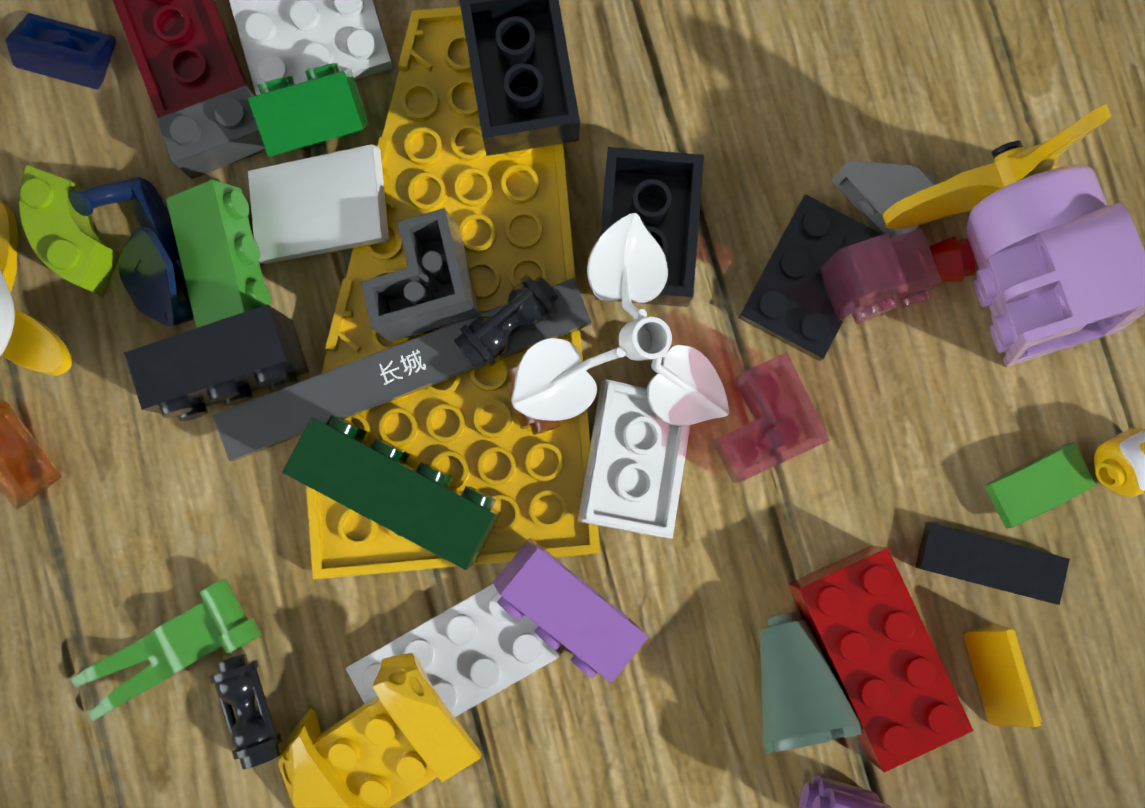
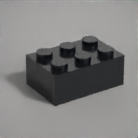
(520, 74)
(667, 198)
(217, 364)

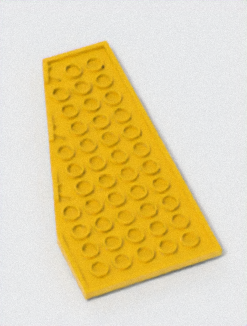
(511, 225)

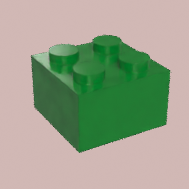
(308, 112)

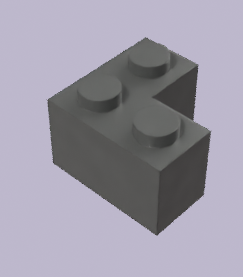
(432, 289)

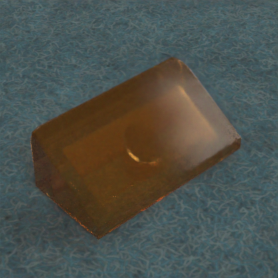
(23, 463)

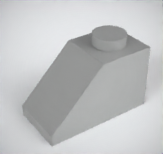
(878, 186)

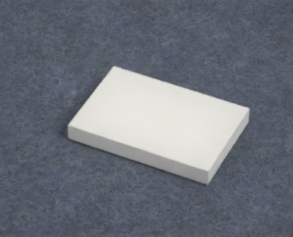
(319, 204)
(632, 465)

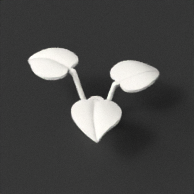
(628, 267)

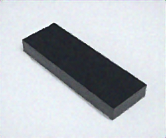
(992, 563)

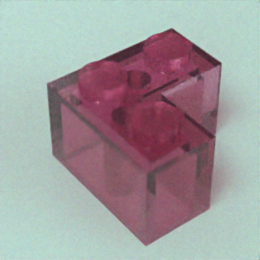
(878, 273)
(782, 423)

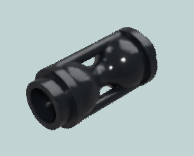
(489, 335)
(252, 730)

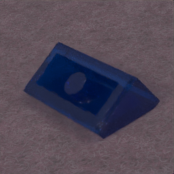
(61, 50)

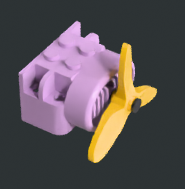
(1045, 245)

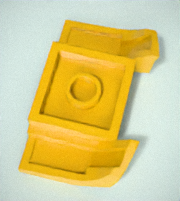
(379, 749)

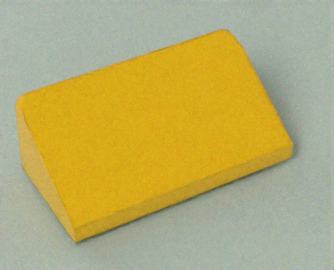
(1002, 676)

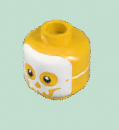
(1121, 463)

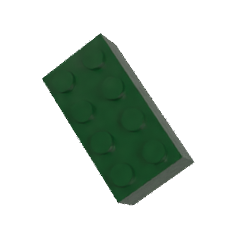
(392, 492)

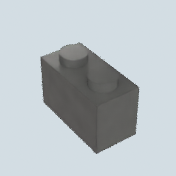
(212, 133)

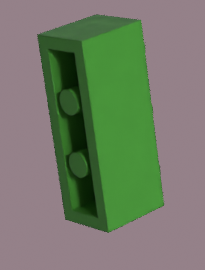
(217, 251)

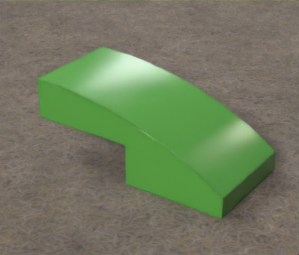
(1040, 485)

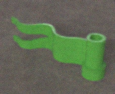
(176, 645)

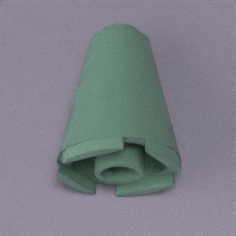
(799, 689)

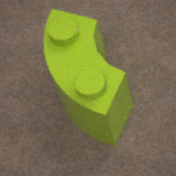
(60, 234)

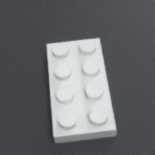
(464, 652)

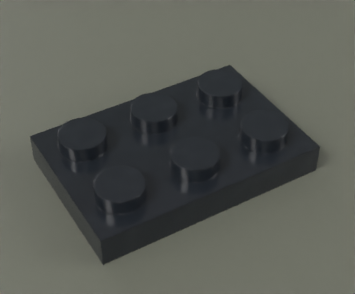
(790, 292)

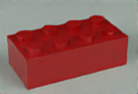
(881, 656)

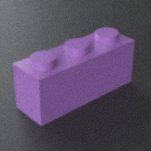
(568, 612)

